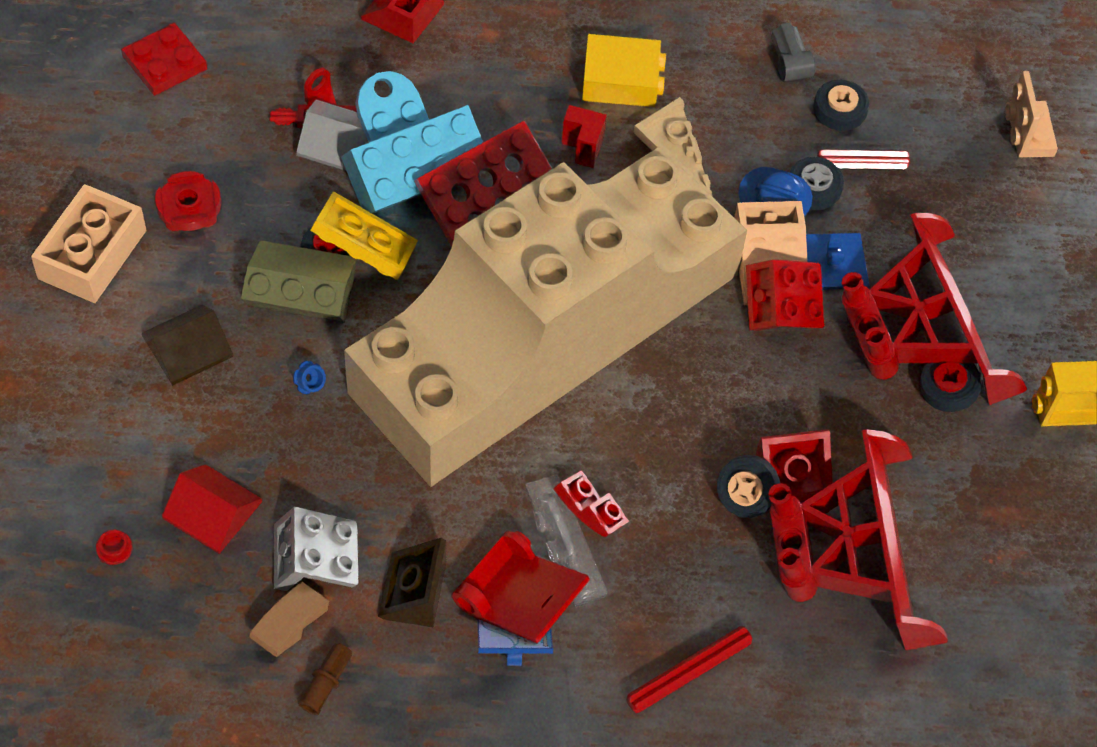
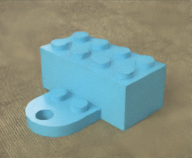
(402, 142)

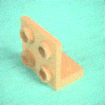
(1030, 121)

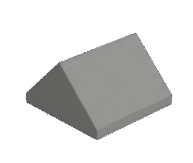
(329, 134)

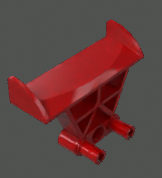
(881, 353)
(803, 576)

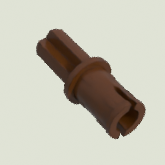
(325, 679)

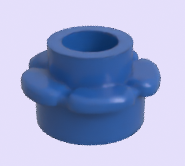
(316, 380)

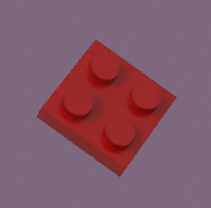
(164, 59)

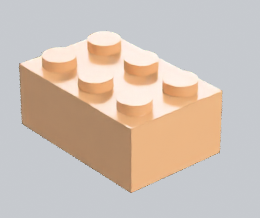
(89, 243)

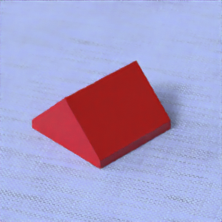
(800, 460)
(209, 506)

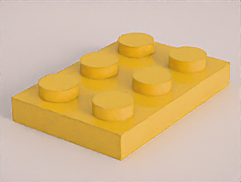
(364, 235)

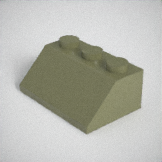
(299, 281)

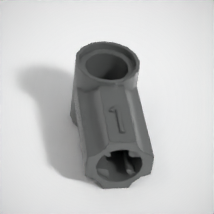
(793, 59)

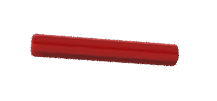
(689, 669)

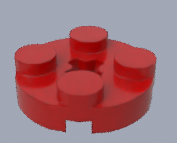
(193, 216)

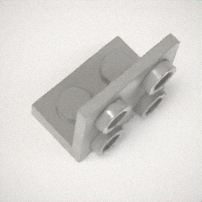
(314, 548)

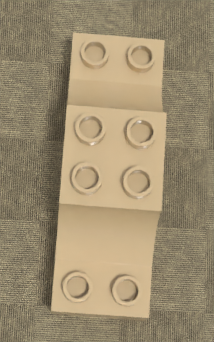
(540, 304)

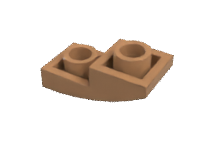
(286, 619)

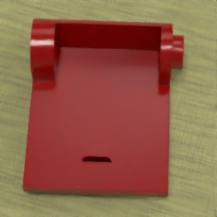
(518, 588)

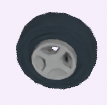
(826, 179)

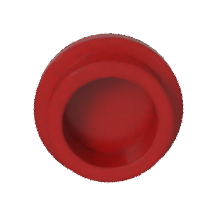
(114, 547)

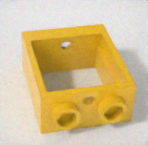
(1067, 394)

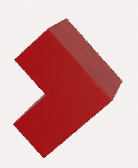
(585, 132)

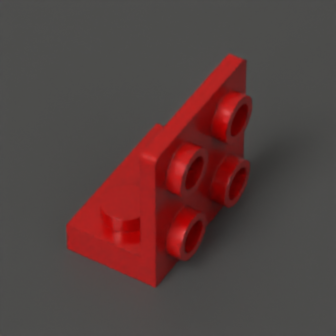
(784, 295)

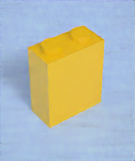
(623, 70)

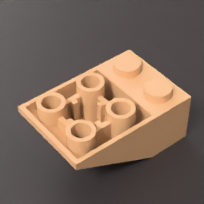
(773, 232)

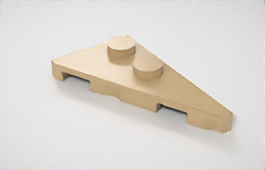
(674, 135)

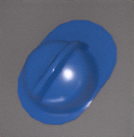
(774, 185)

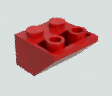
(402, 17)

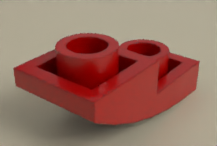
(596, 512)

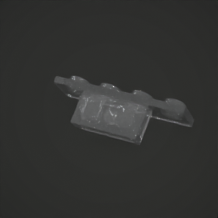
(564, 537)

